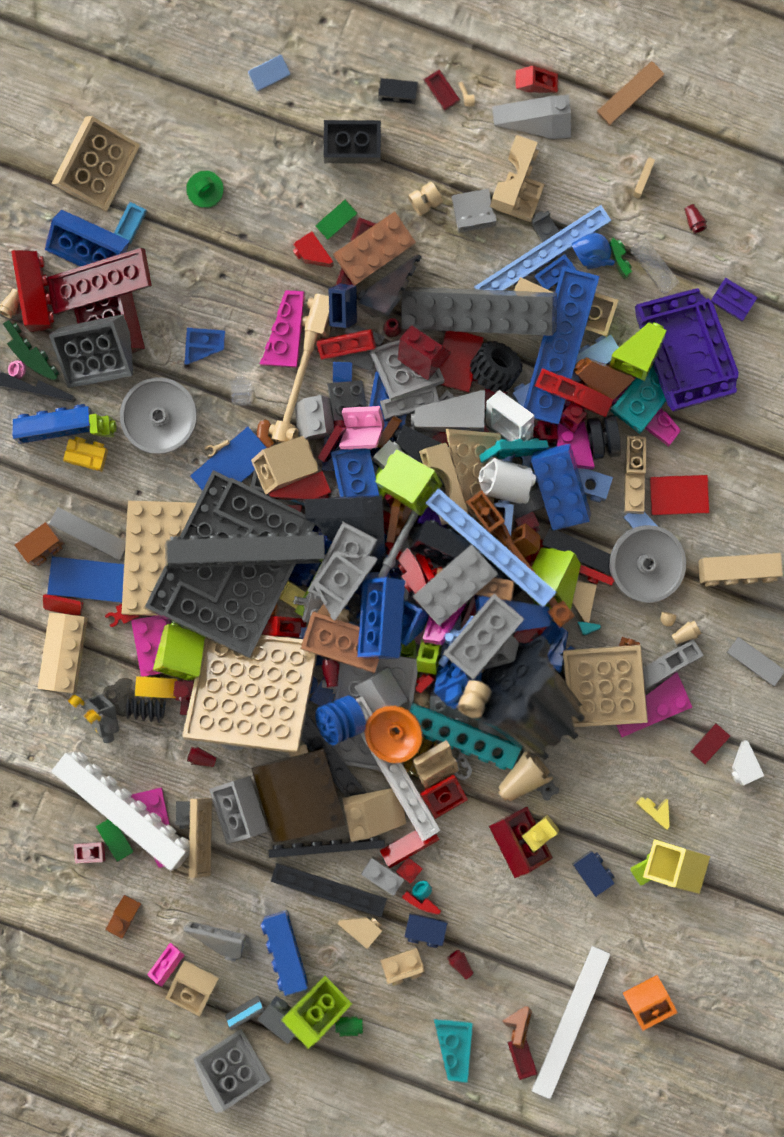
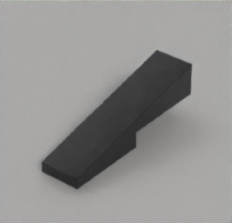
(42, 389)
(584, 552)

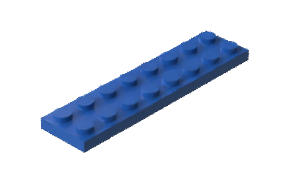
(560, 351)

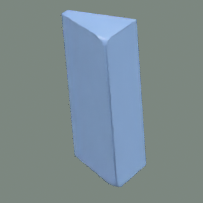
(269, 73)

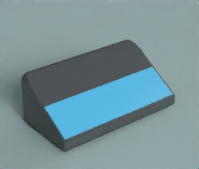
(244, 1012)

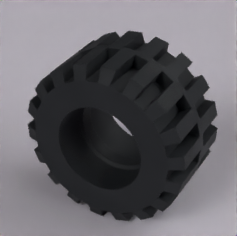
(496, 366)

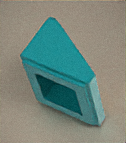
(587, 628)

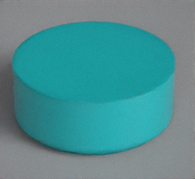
(421, 890)

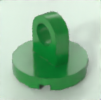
(205, 189)

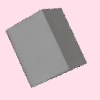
(381, 690)

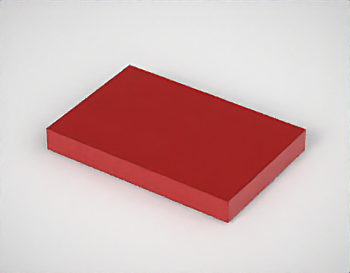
(457, 365)
(679, 495)

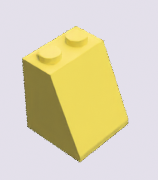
(676, 866)

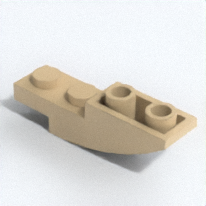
(635, 475)

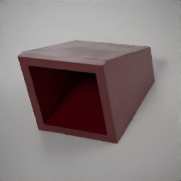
(421, 352)

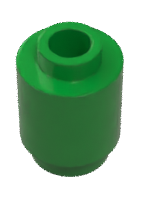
(349, 1026)

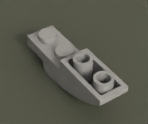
(671, 663)

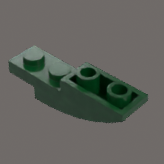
(34, 358)

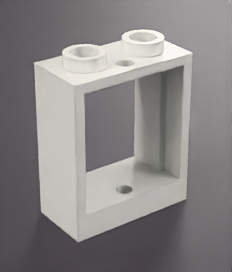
(509, 418)

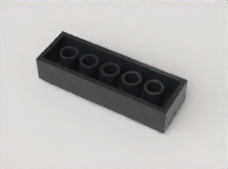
(446, 545)

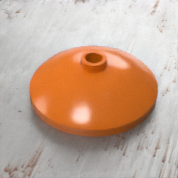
(386, 742)

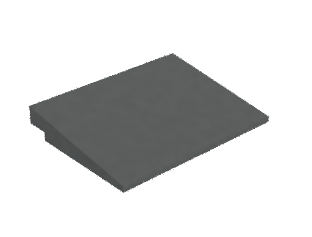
(228, 601)

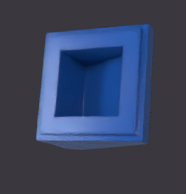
(342, 371)

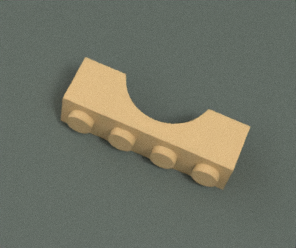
(506, 193)
(439, 459)

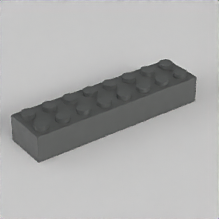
(479, 310)
(244, 551)

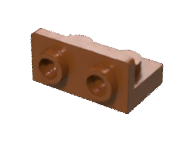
(398, 518)

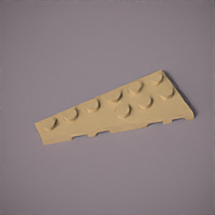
(465, 450)

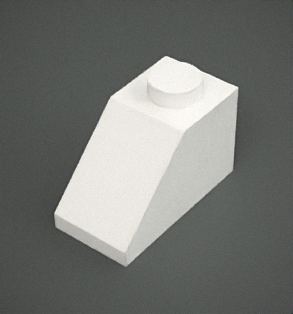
(746, 765)

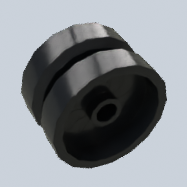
(604, 438)

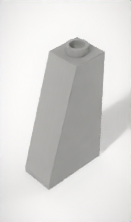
(456, 413)

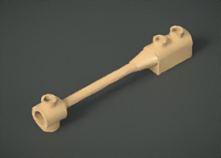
(315, 326)

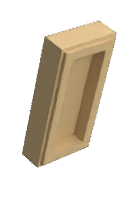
(643, 178)

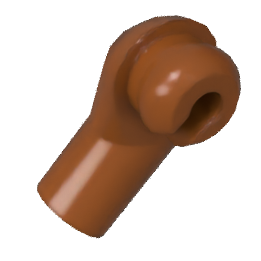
(263, 433)

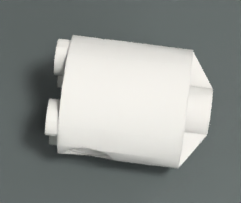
(506, 481)

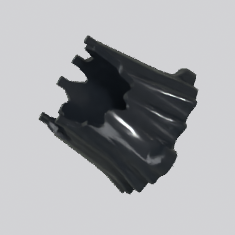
(530, 700)

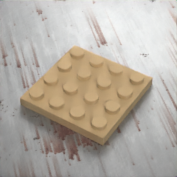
(607, 684)

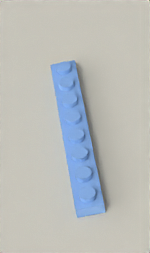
(546, 251)
(490, 547)

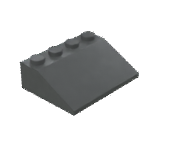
(94, 351)

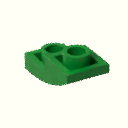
(336, 219)
(617, 252)
(114, 840)

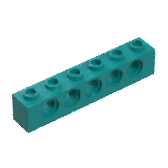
(509, 750)

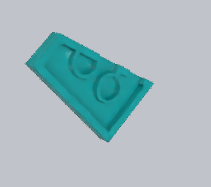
(520, 448)
(455, 1047)

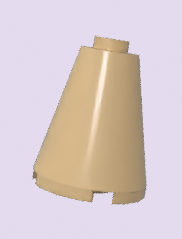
(525, 777)

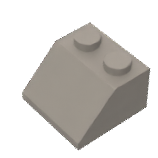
(314, 417)

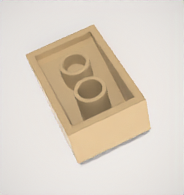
(373, 814)

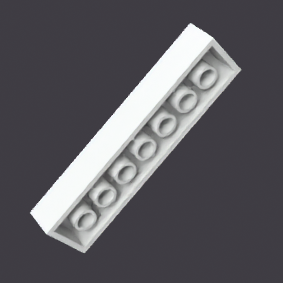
(122, 809)

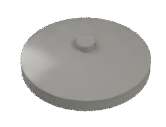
(158, 415)
(647, 563)

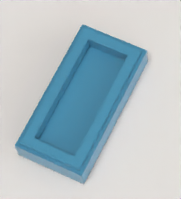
(130, 222)

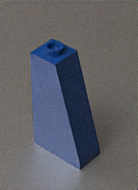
(534, 614)

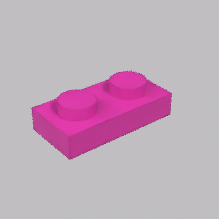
(166, 964)

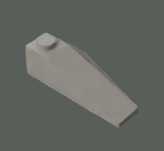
(539, 116)

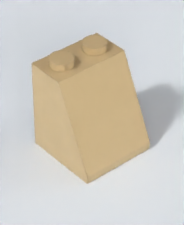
(284, 464)

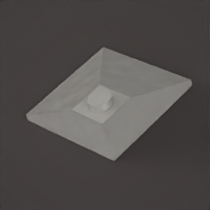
(220, 940)
(230, 1071)

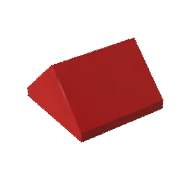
(444, 796)

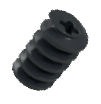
(145, 709)

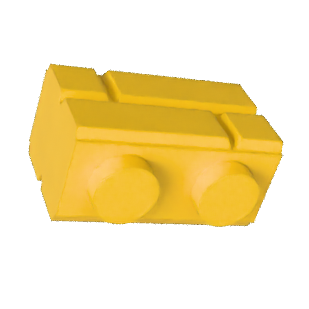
(85, 454)

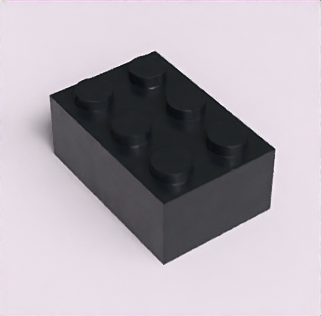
(352, 141)

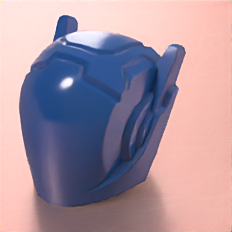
(593, 251)

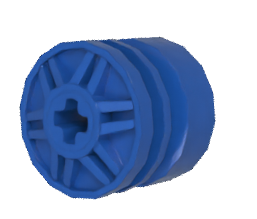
(340, 720)

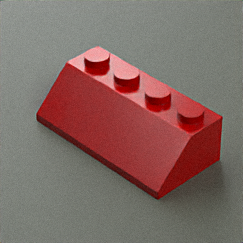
(32, 290)

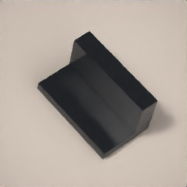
(397, 91)

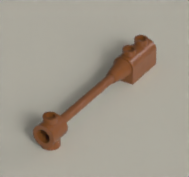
(496, 526)

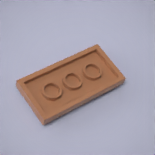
(374, 248)
(335, 641)

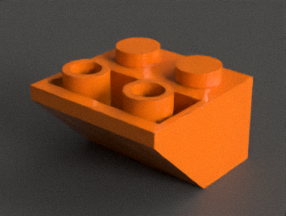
(649, 1002)

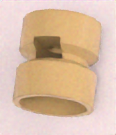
(430, 194)
(474, 698)

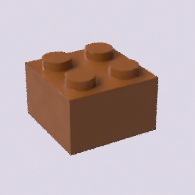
(40, 544)

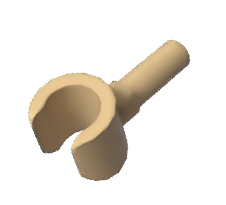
(469, 100)
(217, 447)

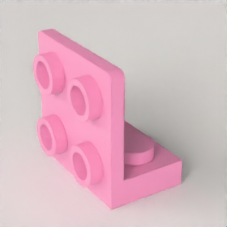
(363, 427)

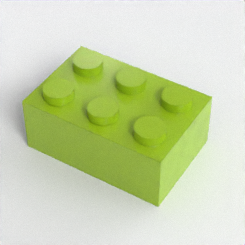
(316, 1012)

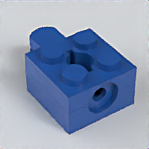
(451, 683)

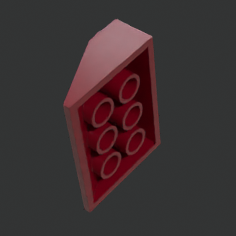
(112, 307)

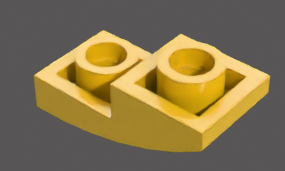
(154, 687)

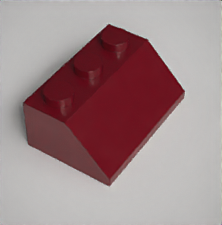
(516, 851)

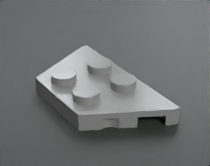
(341, 579)

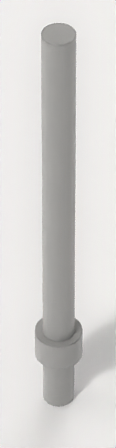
(389, 561)

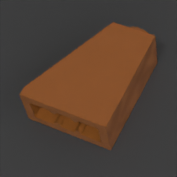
(602, 377)

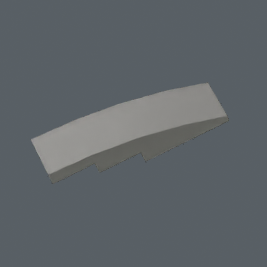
(88, 533)

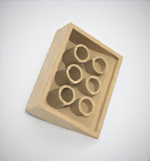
(96, 163)

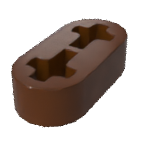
(389, 431)

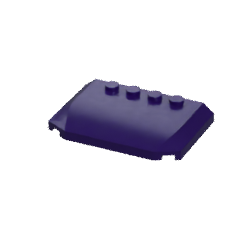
(695, 354)

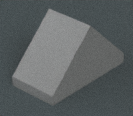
(534, 504)

